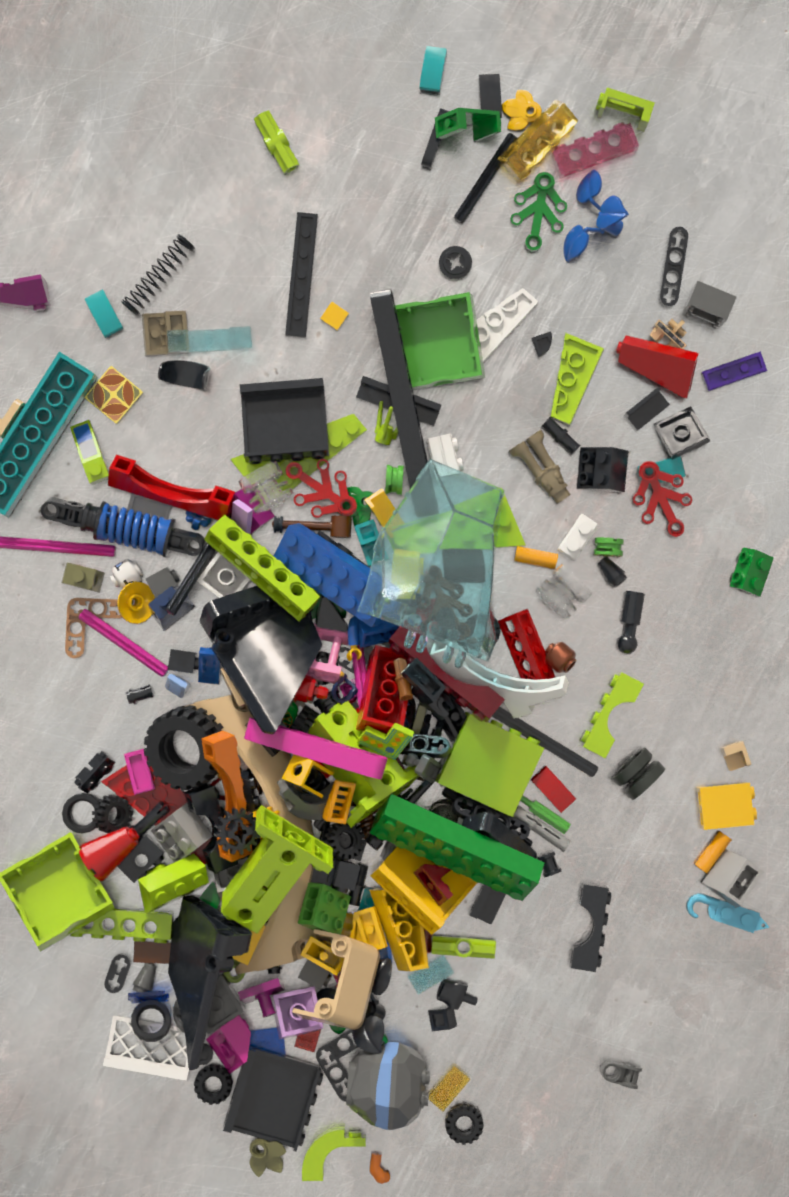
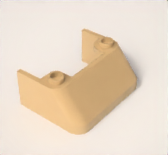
(354, 984)

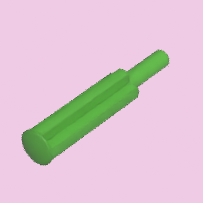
(547, 815)

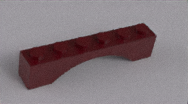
(479, 699)

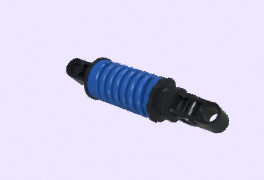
(124, 528)

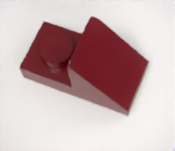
(430, 878)

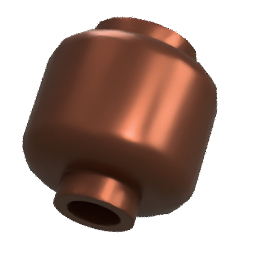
(560, 657)

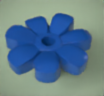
(197, 520)

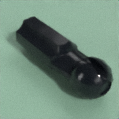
(631, 619)

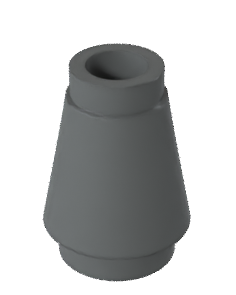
(145, 979)

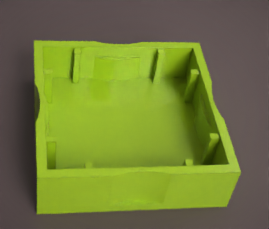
(55, 892)

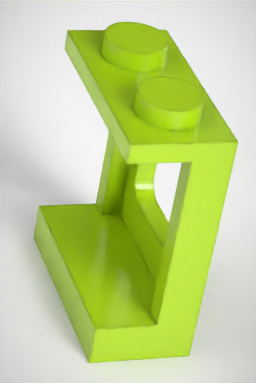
(627, 104)

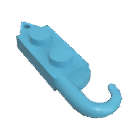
(728, 914)

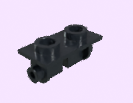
(87, 779)

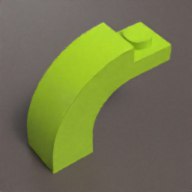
(322, 1145)

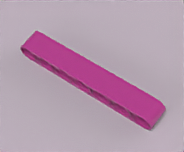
(319, 749)

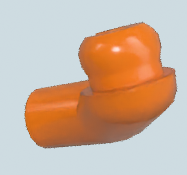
(376, 1171)

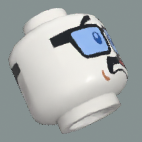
(126, 573)

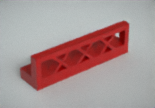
(532, 646)

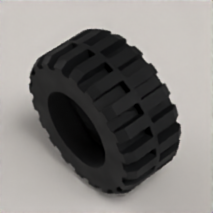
(162, 753)

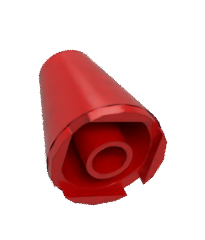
(108, 851)

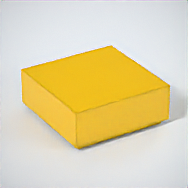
(334, 316)

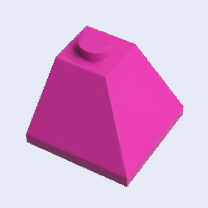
(231, 1043)

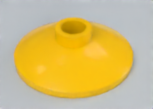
(140, 610)

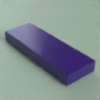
(734, 371)

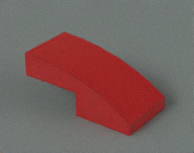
(553, 789)

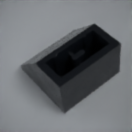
(602, 469)

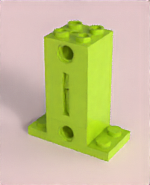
(369, 792)
(272, 870)

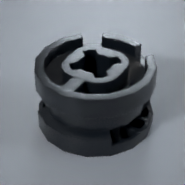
(326, 704)

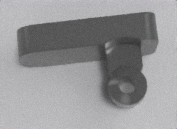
(425, 767)

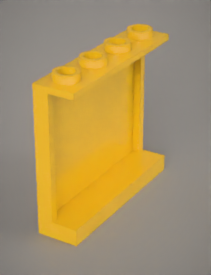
(399, 881)

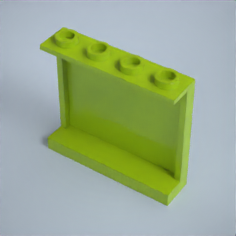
(490, 764)

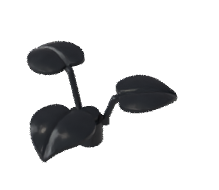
(371, 1033)

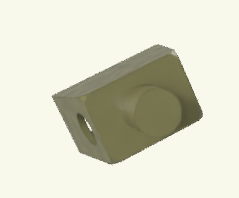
(82, 577)

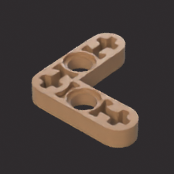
(73, 617)

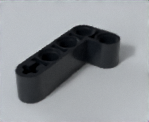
(493, 828)

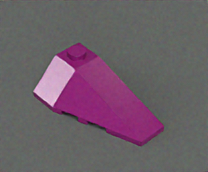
(26, 293)

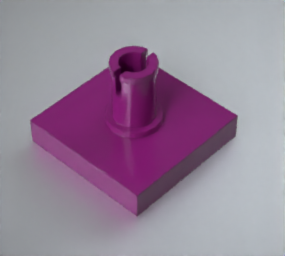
(262, 994)

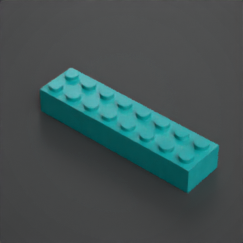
(40, 427)

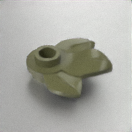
(266, 1158)

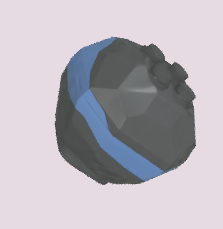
(388, 1086)

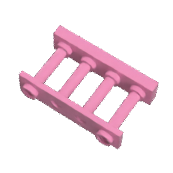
(329, 671)

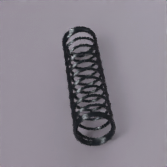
(183, 241)

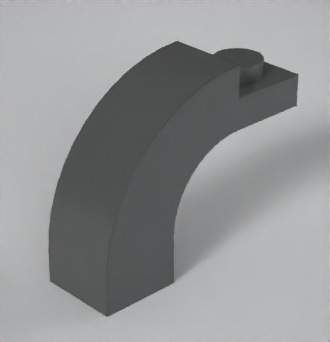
(306, 805)

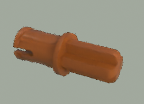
(403, 685)

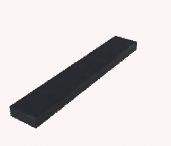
(301, 275)

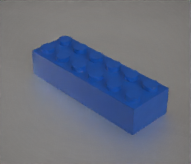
(326, 569)

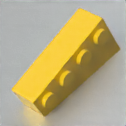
(402, 931)

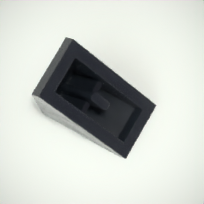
(329, 616)

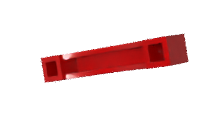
(130, 477)

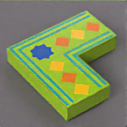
(386, 744)

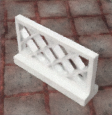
(142, 1065)

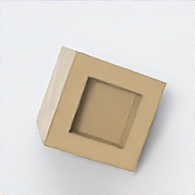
(736, 755)

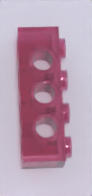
(622, 132)

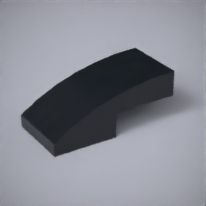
(490, 92)

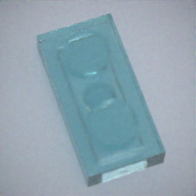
(426, 978)

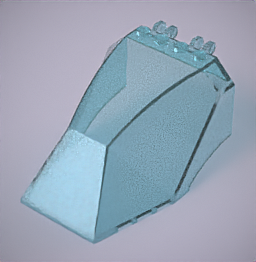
(438, 564)

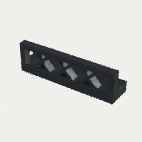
(375, 391)

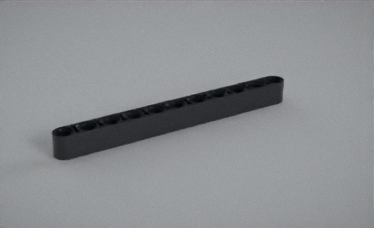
(399, 383)

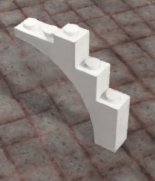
(518, 693)

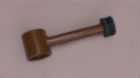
(338, 526)

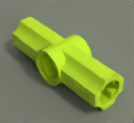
(276, 142)
(449, 946)

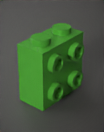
(324, 908)

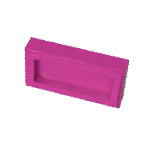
(139, 771)

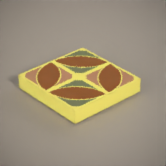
(113, 395)

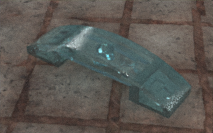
(209, 340)

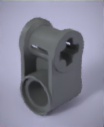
(625, 1073)

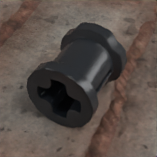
(550, 865)

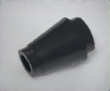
(612, 572)

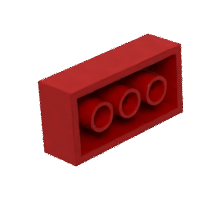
(380, 696)

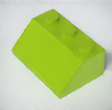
(172, 882)

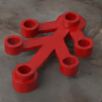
(324, 491)
(660, 494)

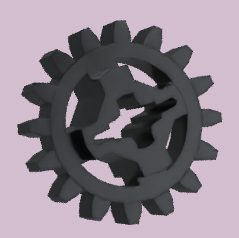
(228, 832)

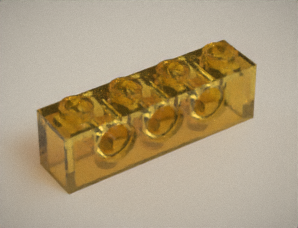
(527, 142)

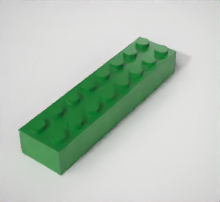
(456, 847)

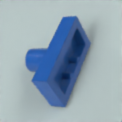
(208, 666)

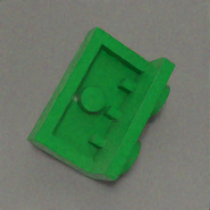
(751, 571)

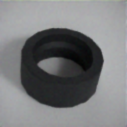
(67, 809)
(151, 1004)

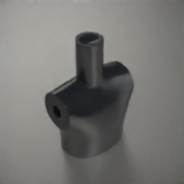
(454, 993)

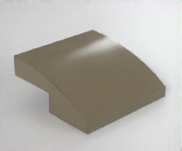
(155, 330)

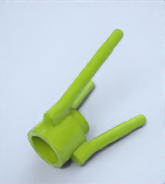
(385, 432)

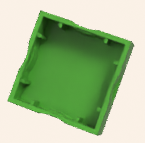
(441, 340)

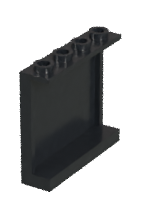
(284, 420)
(273, 1097)

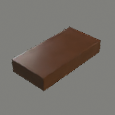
(151, 952)

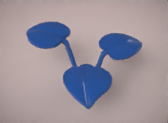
(609, 217)

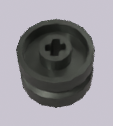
(639, 775)

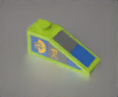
(90, 452)

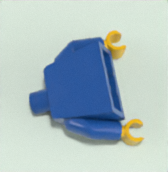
(364, 635)

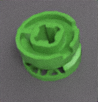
(394, 479)
(608, 544)

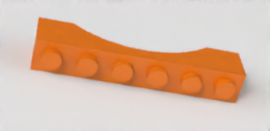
(221, 752)

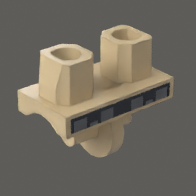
(662, 330)

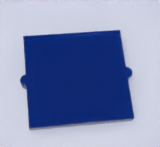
(139, 997)

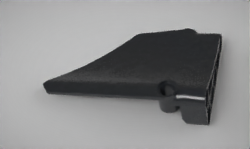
(261, 650)
(198, 952)

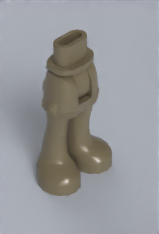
(549, 478)

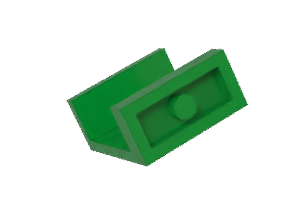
(484, 123)

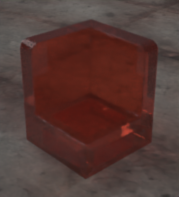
(308, 1041)

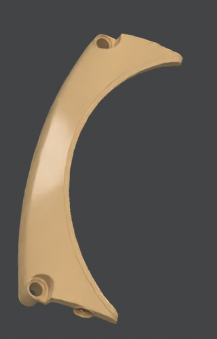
(283, 936)

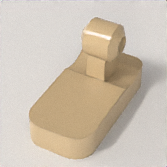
(10, 417)

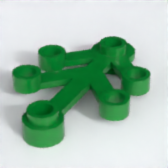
(539, 207)

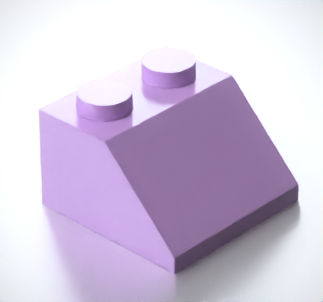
(287, 1022)

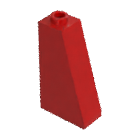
(660, 363)

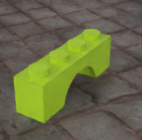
(599, 738)

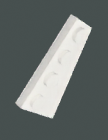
(502, 321)

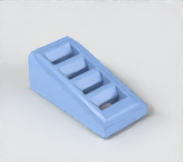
(177, 685)

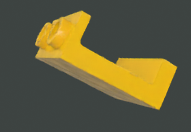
(726, 806)

